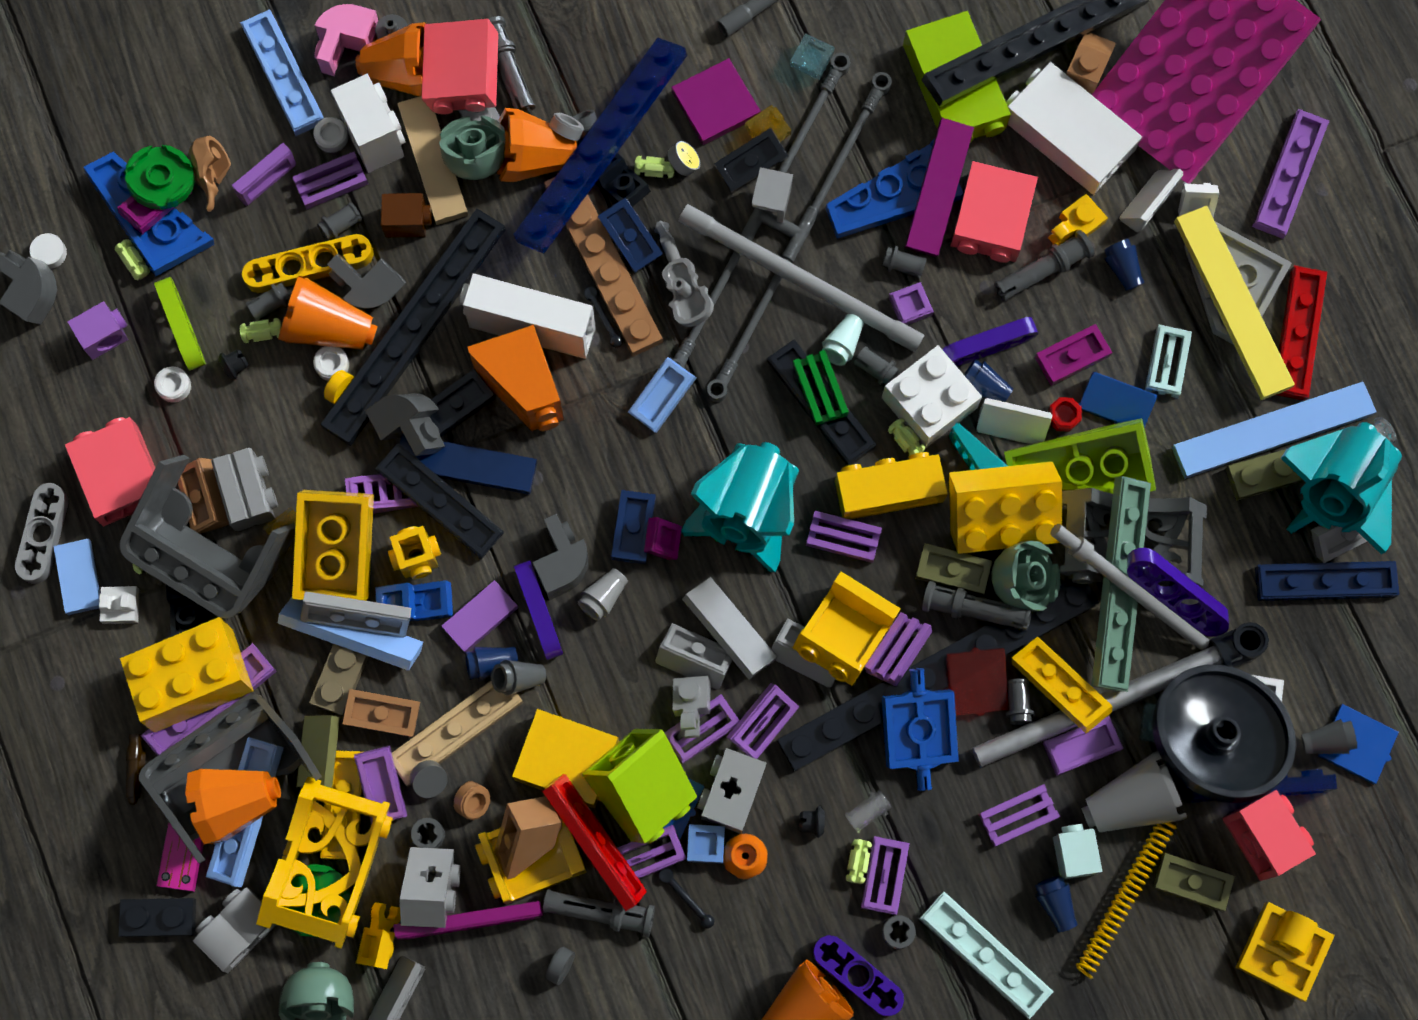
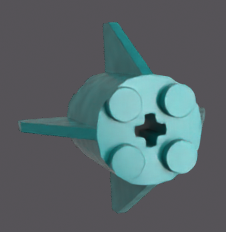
(1347, 482)
(747, 502)

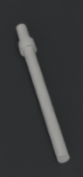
(1084, 551)

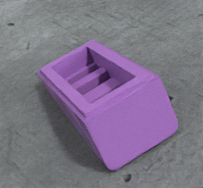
(384, 505)

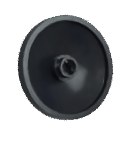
(1224, 733)

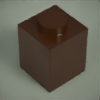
(405, 215)

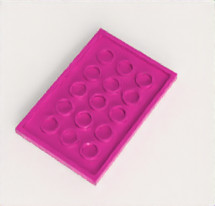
(1200, 73)

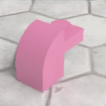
(343, 28)

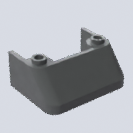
(186, 560)
(218, 746)

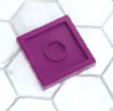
(715, 101)

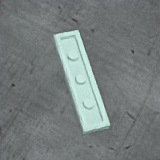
(986, 955)

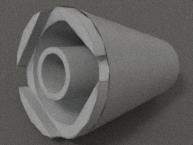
(1135, 799)

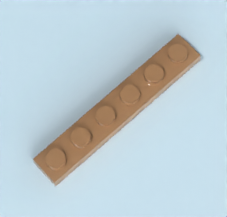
(612, 278)

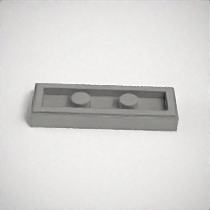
(355, 614)
(729, 628)

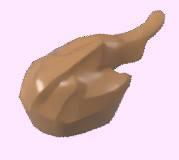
(209, 165)

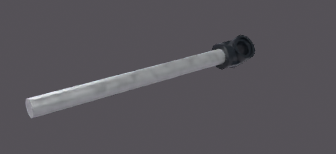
(1222, 650)

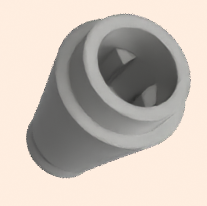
(603, 594)

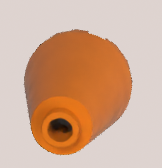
(324, 319)
(809, 998)

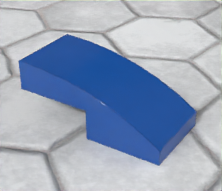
(427, 599)

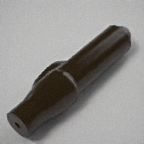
(135, 762)

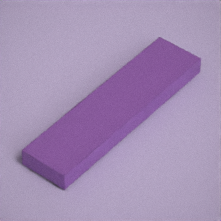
(1290, 173)
(258, 671)

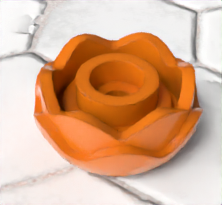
(742, 867)

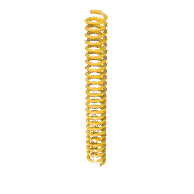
(1118, 901)

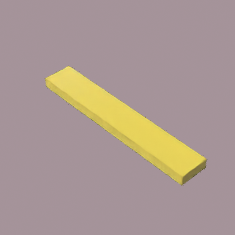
(1234, 303)

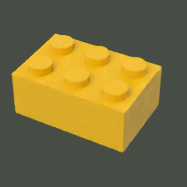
(1004, 506)
(333, 544)
(186, 675)

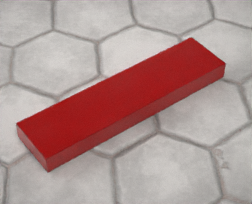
(1301, 327)
(595, 842)

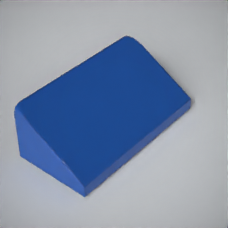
(1116, 400)

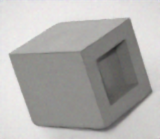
(772, 191)

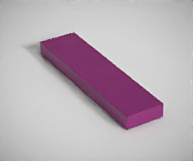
(939, 187)
(474, 920)

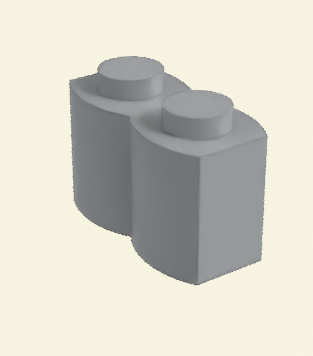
(232, 932)

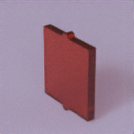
(978, 680)

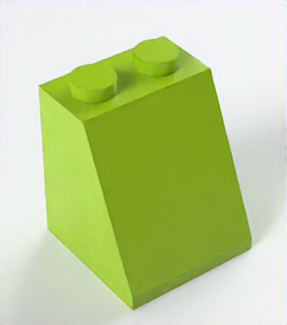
(642, 784)

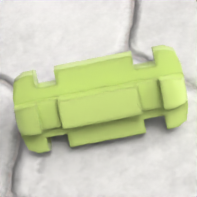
(653, 167)
(132, 259)
(260, 330)
(906, 437)
(858, 861)

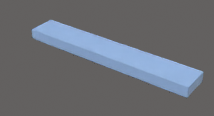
(1273, 430)

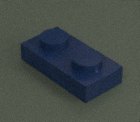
(630, 235)
(631, 526)

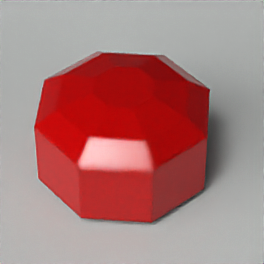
(1066, 414)

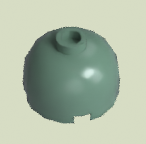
(473, 147)
(1026, 576)
(316, 994)

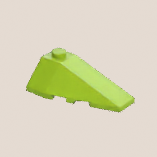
(1093, 456)

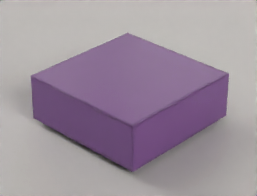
(911, 304)

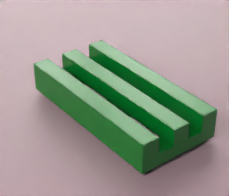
(811, 361)

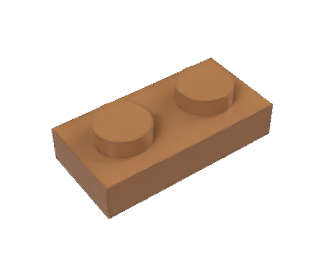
(381, 713)

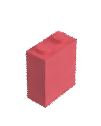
(460, 66)
(994, 212)
(112, 468)

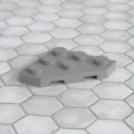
(1259, 269)

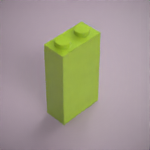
(940, 43)

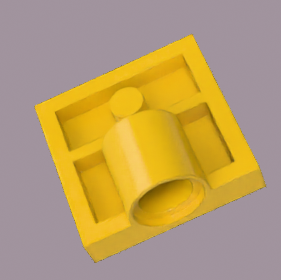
(1285, 951)

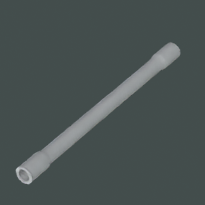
(709, 227)

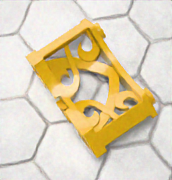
(312, 815)

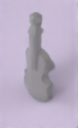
(690, 302)

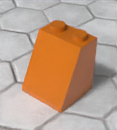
(520, 377)

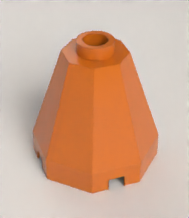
(395, 60)
(531, 147)
(229, 800)

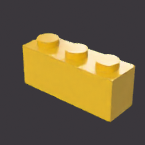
(890, 485)

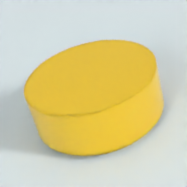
(337, 385)

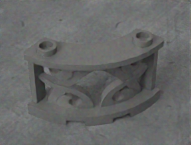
(1090, 506)

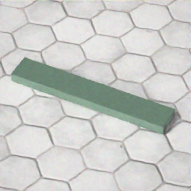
(1117, 608)

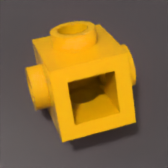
(405, 544)

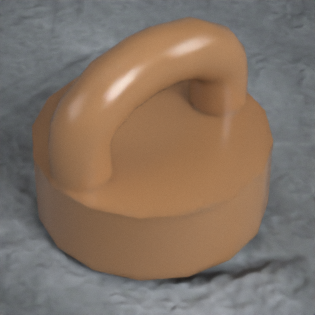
(471, 800)

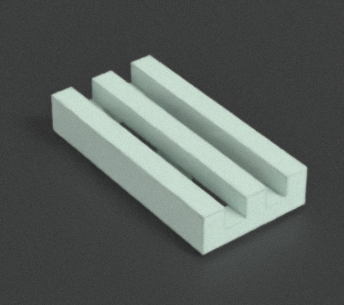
(1163, 386)

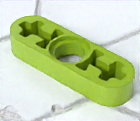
(180, 323)

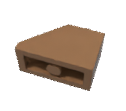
(1090, 61)
(526, 834)

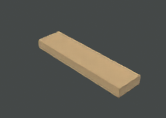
(438, 180)
(454, 729)

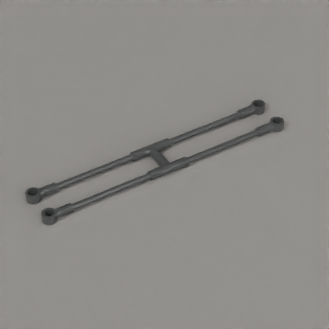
(797, 233)

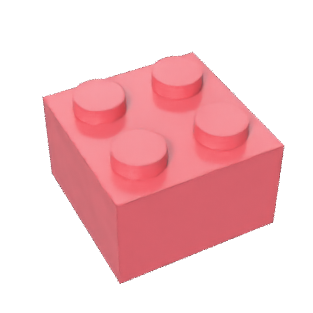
(1270, 835)

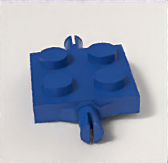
(920, 729)

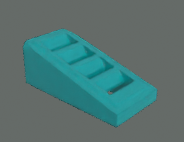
(972, 450)

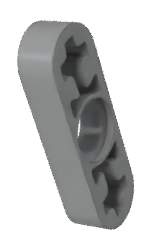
(27, 556)

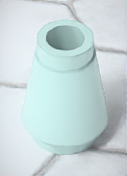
(843, 340)

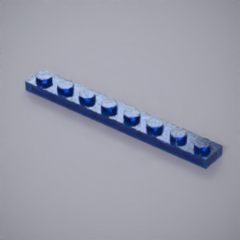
(600, 145)

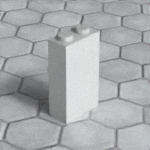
(1071, 127)
(506, 307)

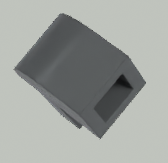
(32, 287)
(368, 291)
(408, 416)
(565, 567)

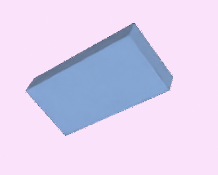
(662, 394)
(77, 576)

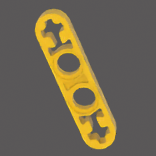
(307, 258)

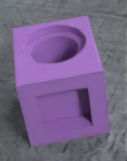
(99, 329)

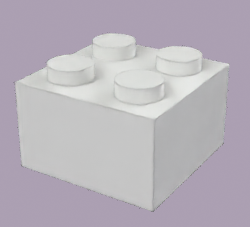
(369, 122)
(931, 396)

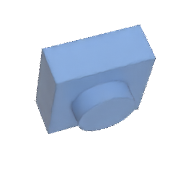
(705, 844)

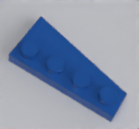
(883, 198)
(166, 242)

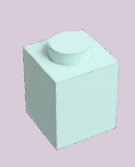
(1077, 852)

